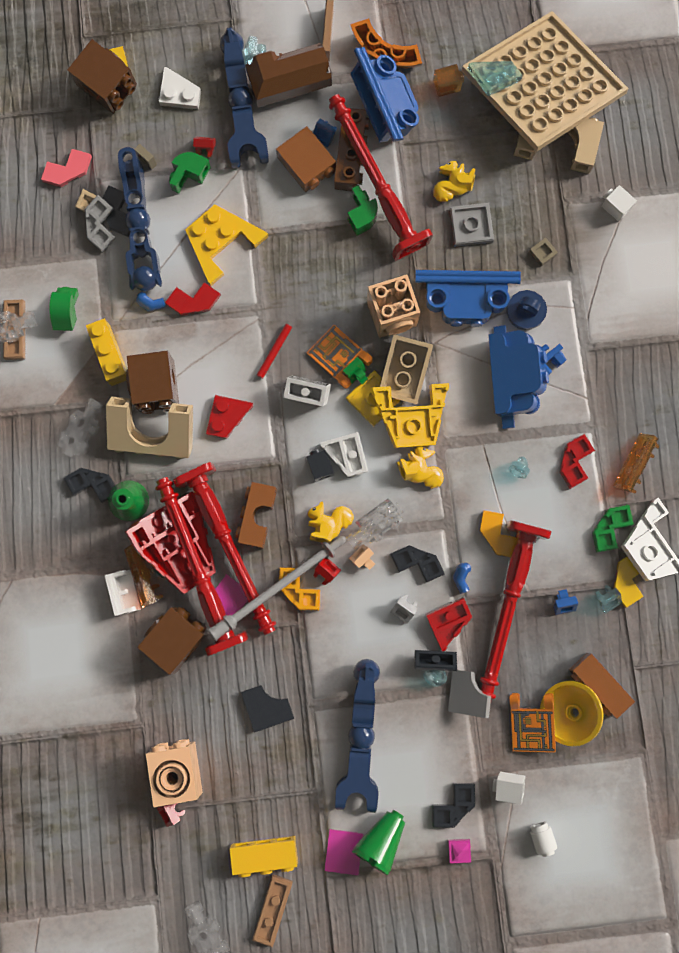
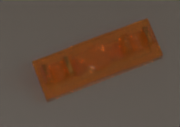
(636, 462)
(141, 577)

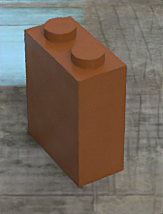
(306, 159)

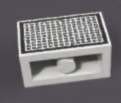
(307, 390)

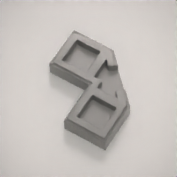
(95, 214)

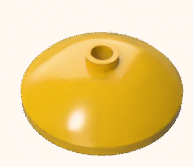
(573, 729)

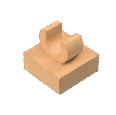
(362, 557)

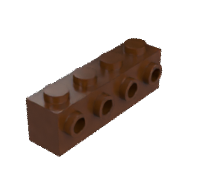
(348, 163)

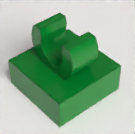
(356, 371)

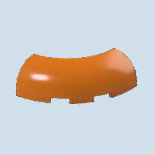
(402, 55)

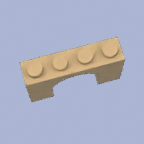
(586, 141)
(124, 436)

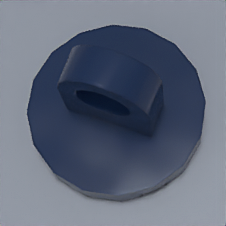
(526, 310)

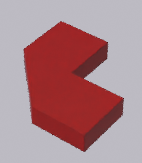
(201, 302)
(570, 467)

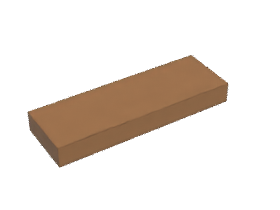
(328, 24)
(16, 349)
(272, 910)

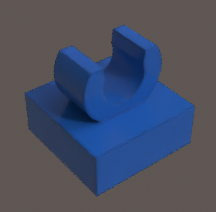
(324, 132)
(565, 603)

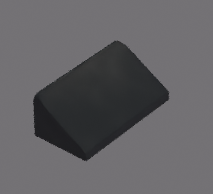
(435, 660)

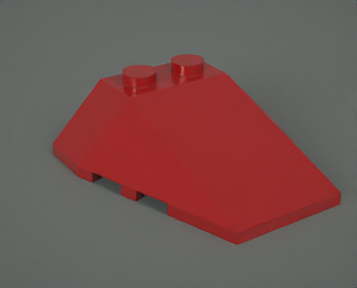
(160, 546)

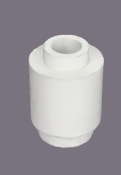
(543, 839)

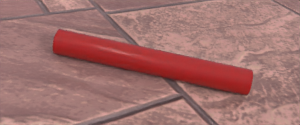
(274, 351)

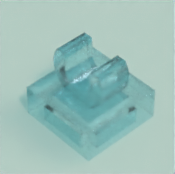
(253, 48)
(609, 600)

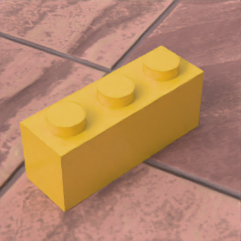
(107, 351)
(264, 856)

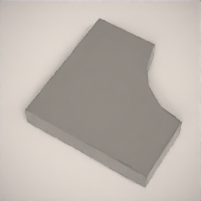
(466, 696)

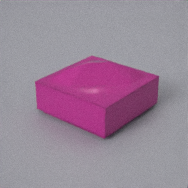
(459, 851)

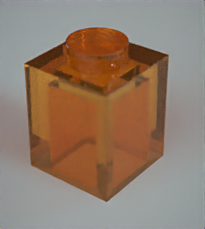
(448, 80)

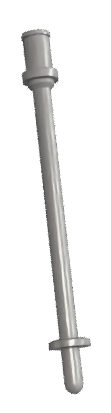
(230, 621)

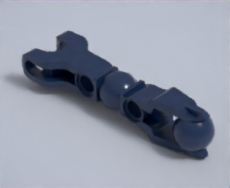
(240, 101)
(137, 222)
(361, 738)

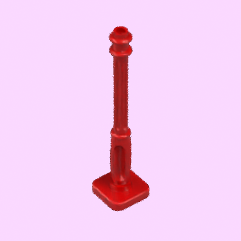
(409, 240)
(216, 520)
(515, 580)
(207, 594)

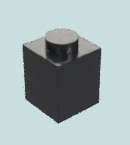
(320, 465)

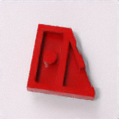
(226, 415)
(448, 621)

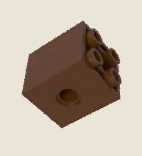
(103, 76)
(152, 381)
(173, 639)

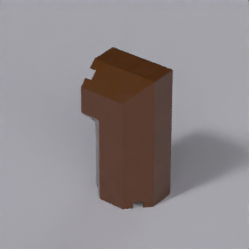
(289, 74)

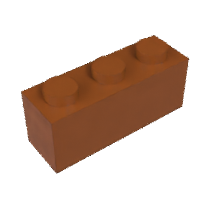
(609, 691)

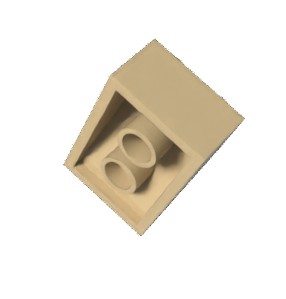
(406, 368)

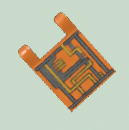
(335, 352)
(532, 727)

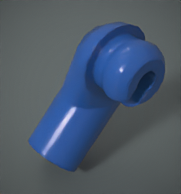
(149, 304)
(460, 575)

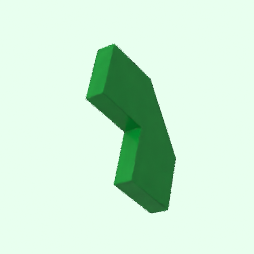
(604, 533)

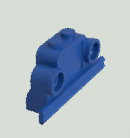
(385, 96)
(467, 295)
(516, 373)

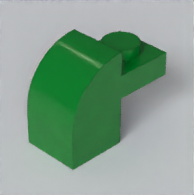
(188, 166)
(365, 214)
(63, 308)

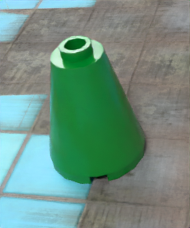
(136, 502)
(381, 842)

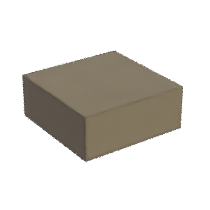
(145, 156)
(543, 252)

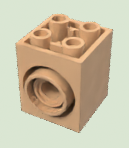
(393, 306)
(177, 758)

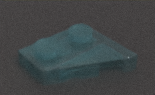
(494, 75)

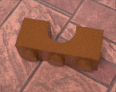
(258, 497)

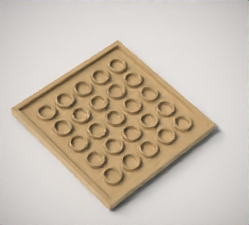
(559, 81)

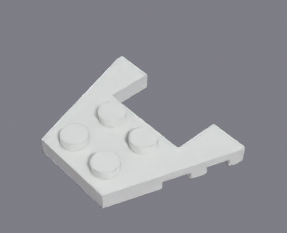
(648, 548)

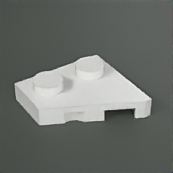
(178, 91)
(347, 453)

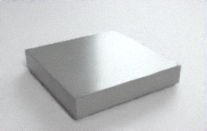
(471, 224)

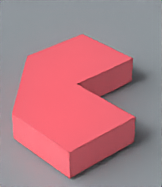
(60, 175)

